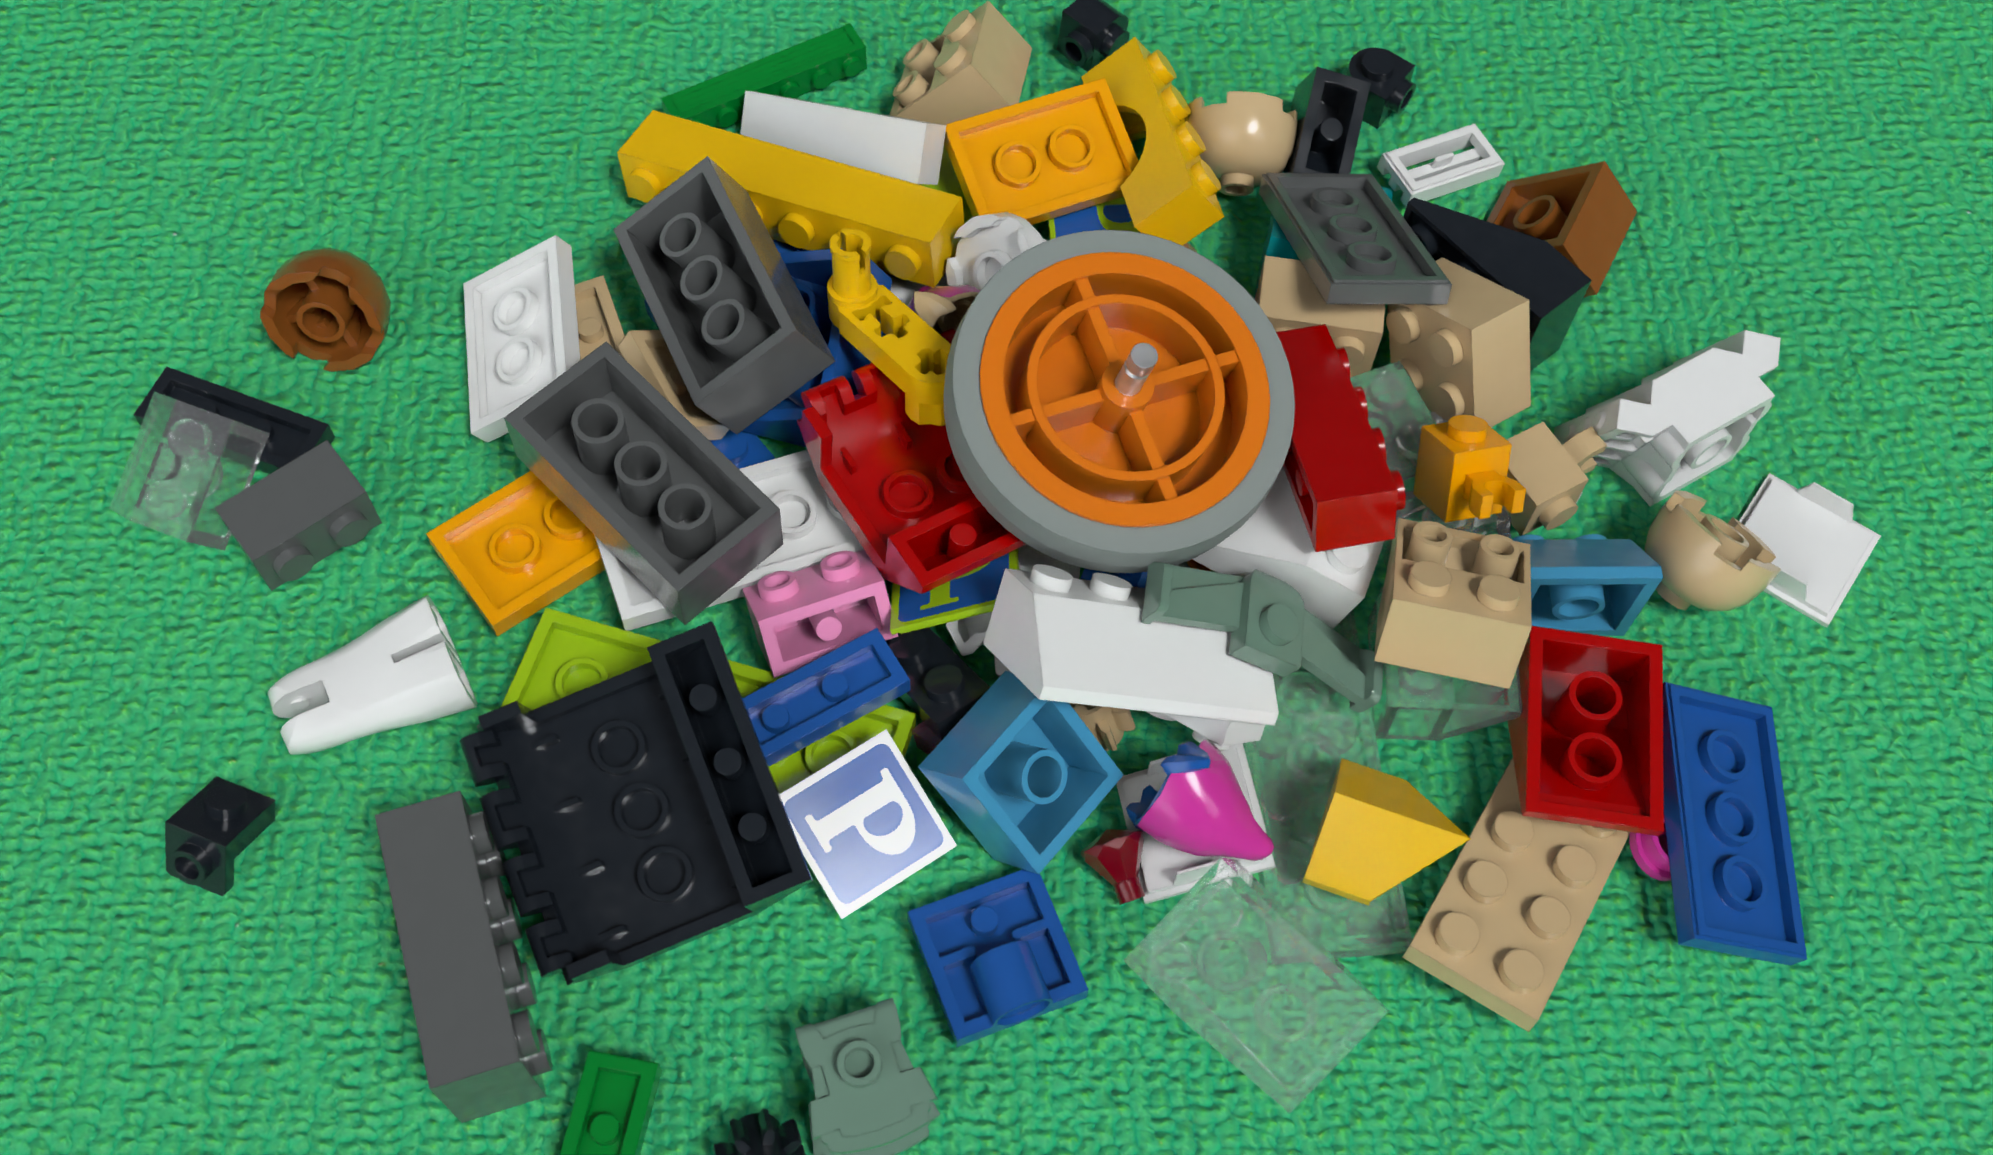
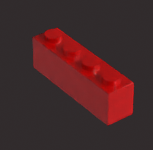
(1334, 454)

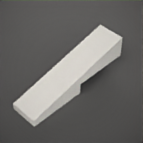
(858, 138)

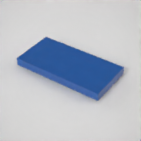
(1728, 828)

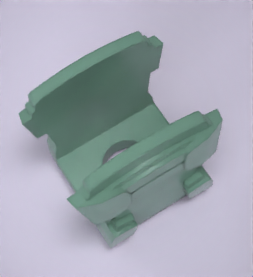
(864, 1085)

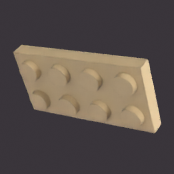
(1514, 905)

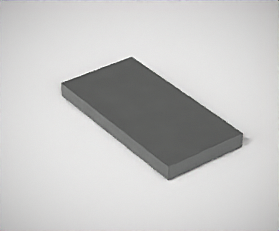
(1353, 239)

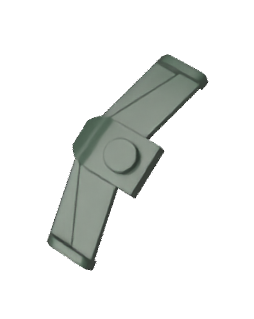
(1265, 626)

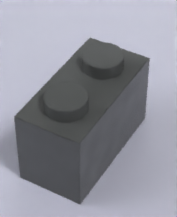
(299, 515)

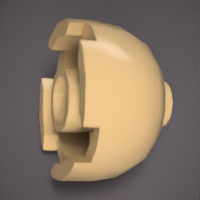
(1244, 138)
(1706, 558)

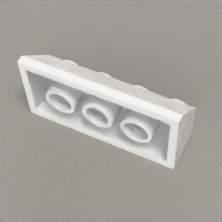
(1089, 648)

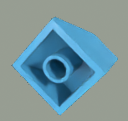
(1589, 583)

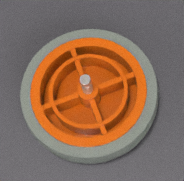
(1118, 401)

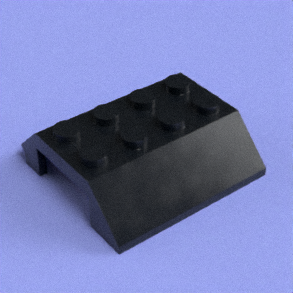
(636, 811)

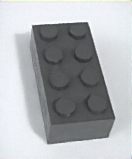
(722, 297)
(645, 482)
(462, 958)

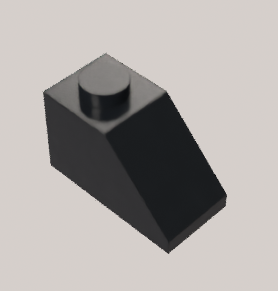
(1328, 122)

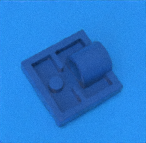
(997, 955)

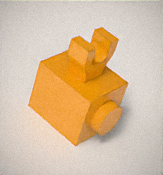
(1465, 470)

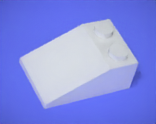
(1280, 546)

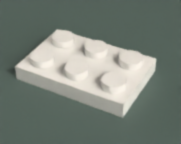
(518, 332)

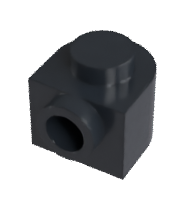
(1091, 32)
(1389, 80)

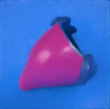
(1201, 807)

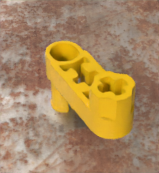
(859, 303)

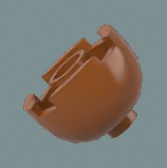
(327, 308)

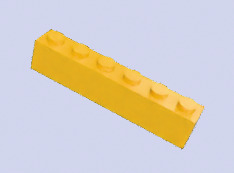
(804, 195)

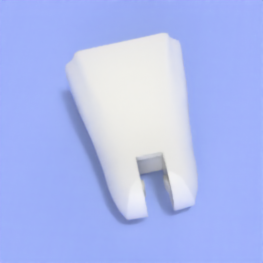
(379, 682)

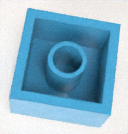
(1021, 773)

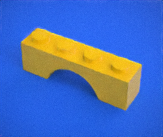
(1171, 185)

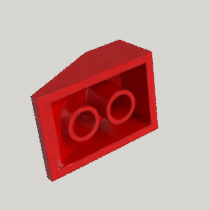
(1590, 731)

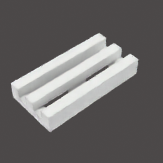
(1447, 171)

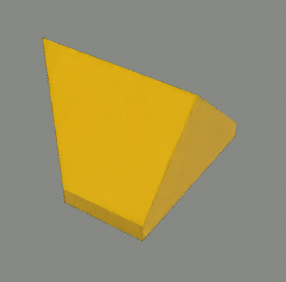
(1376, 834)

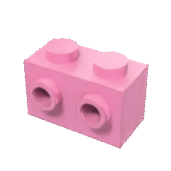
(817, 609)

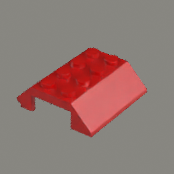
(897, 482)

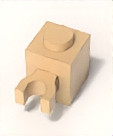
(1550, 474)

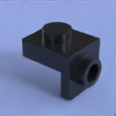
(213, 831)

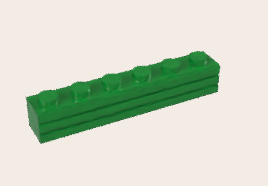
(784, 73)

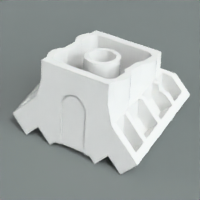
(1684, 416)

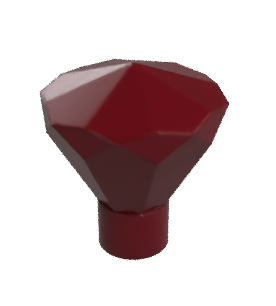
(1117, 858)

